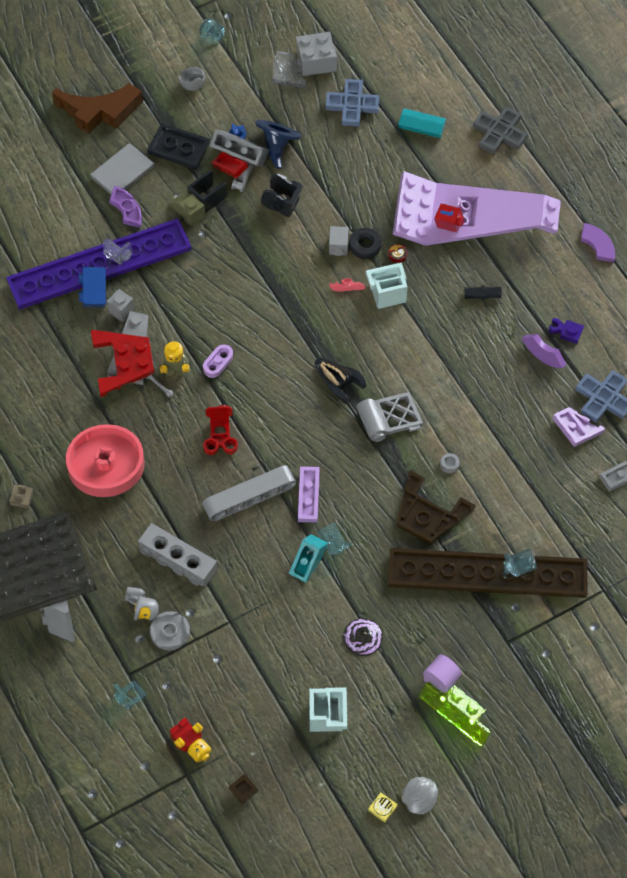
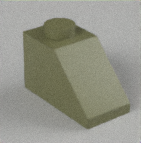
(189, 208)

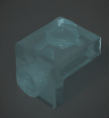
(520, 562)

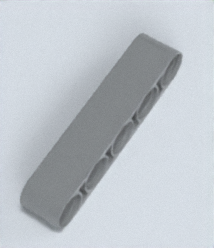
(249, 493)

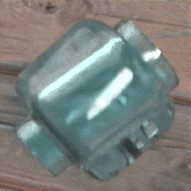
(211, 31)

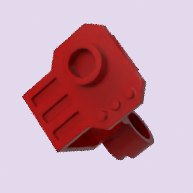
(220, 417)

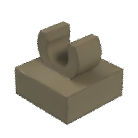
(21, 496)

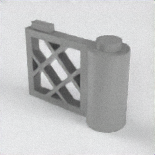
(376, 422)

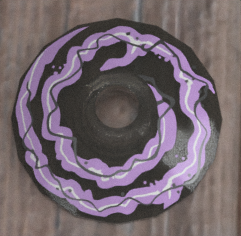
(362, 645)

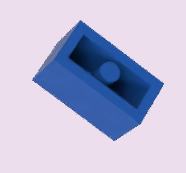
(93, 287)

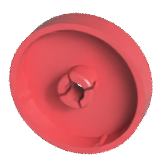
(89, 465)

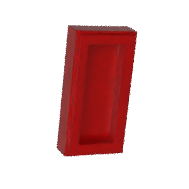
(229, 164)

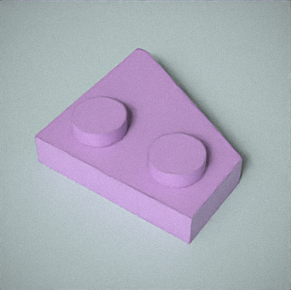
(576, 427)

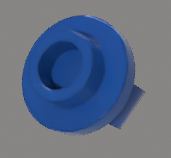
(238, 131)

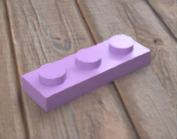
(308, 494)

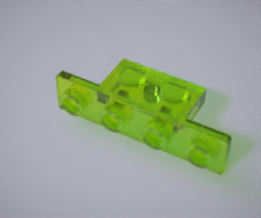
(457, 709)

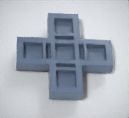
(352, 102)
(603, 396)

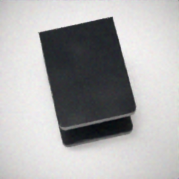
(204, 183)

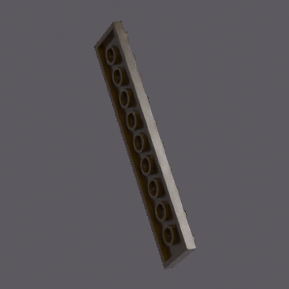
(485, 573)

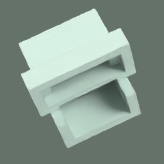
(388, 285)
(328, 709)

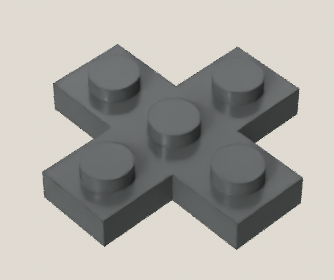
(500, 130)

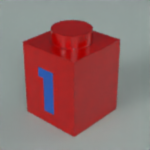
(449, 218)

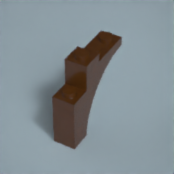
(90, 111)

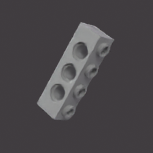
(189, 555)

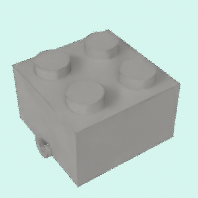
(316, 54)

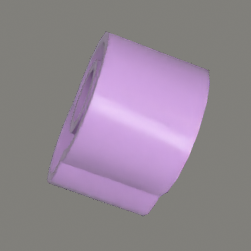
(442, 673)

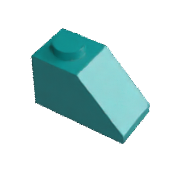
(308, 557)

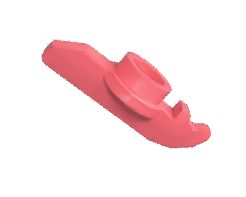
(347, 285)

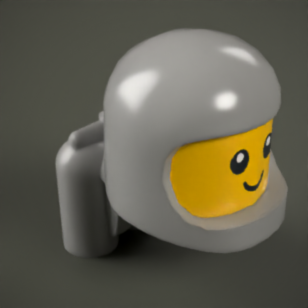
(144, 607)

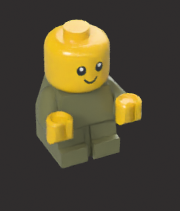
(174, 360)

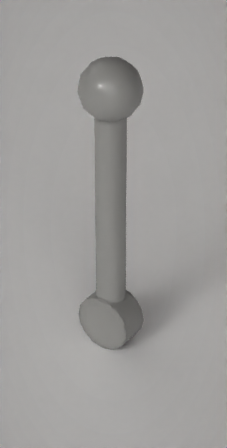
(169, 393)

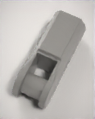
(243, 178)

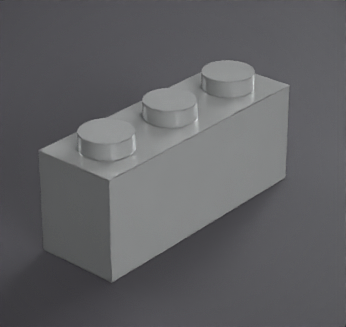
(239, 147)

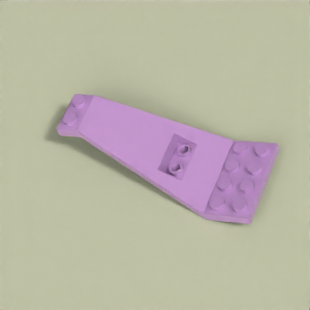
(484, 211)

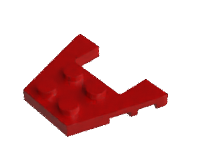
(131, 355)

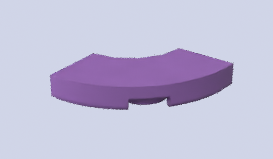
(127, 205)
(599, 242)
(543, 352)

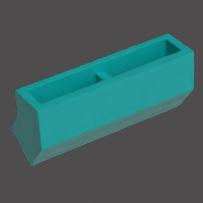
(422, 123)

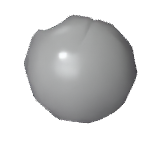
(192, 78)

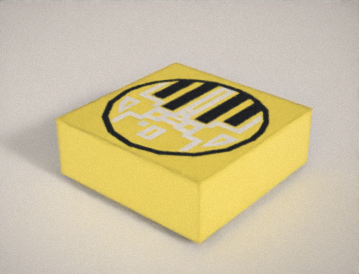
(382, 807)

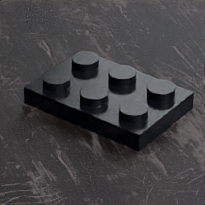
(178, 146)

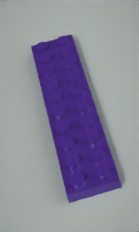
(63, 274)

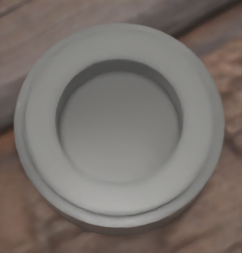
(449, 463)

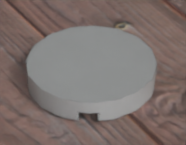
(169, 631)

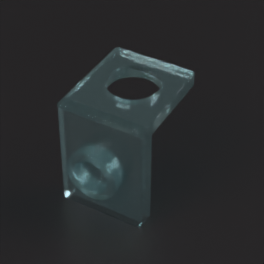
(334, 538)
(121, 694)

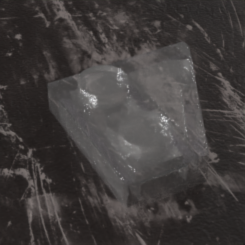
(287, 71)

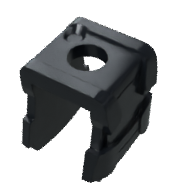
(281, 185)

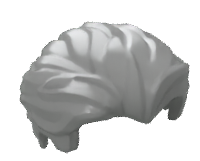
(420, 795)

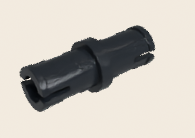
(482, 292)

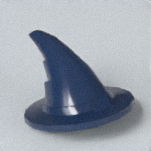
(276, 139)

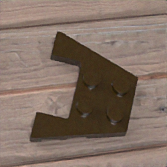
(425, 518)

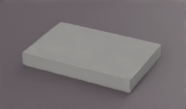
(122, 169)

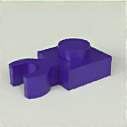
(569, 331)

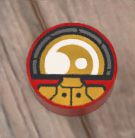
(397, 253)

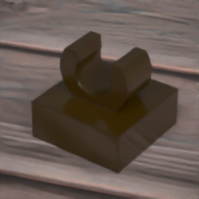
(243, 789)

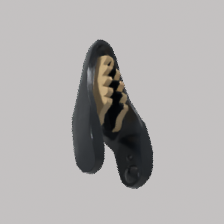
(337, 376)

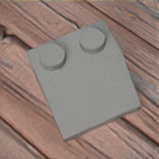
(59, 620)

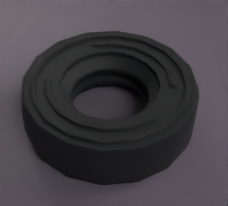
(365, 253)

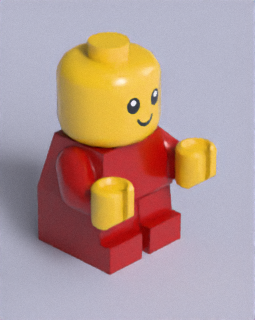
(189, 739)

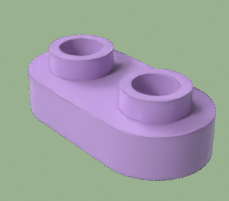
(217, 362)

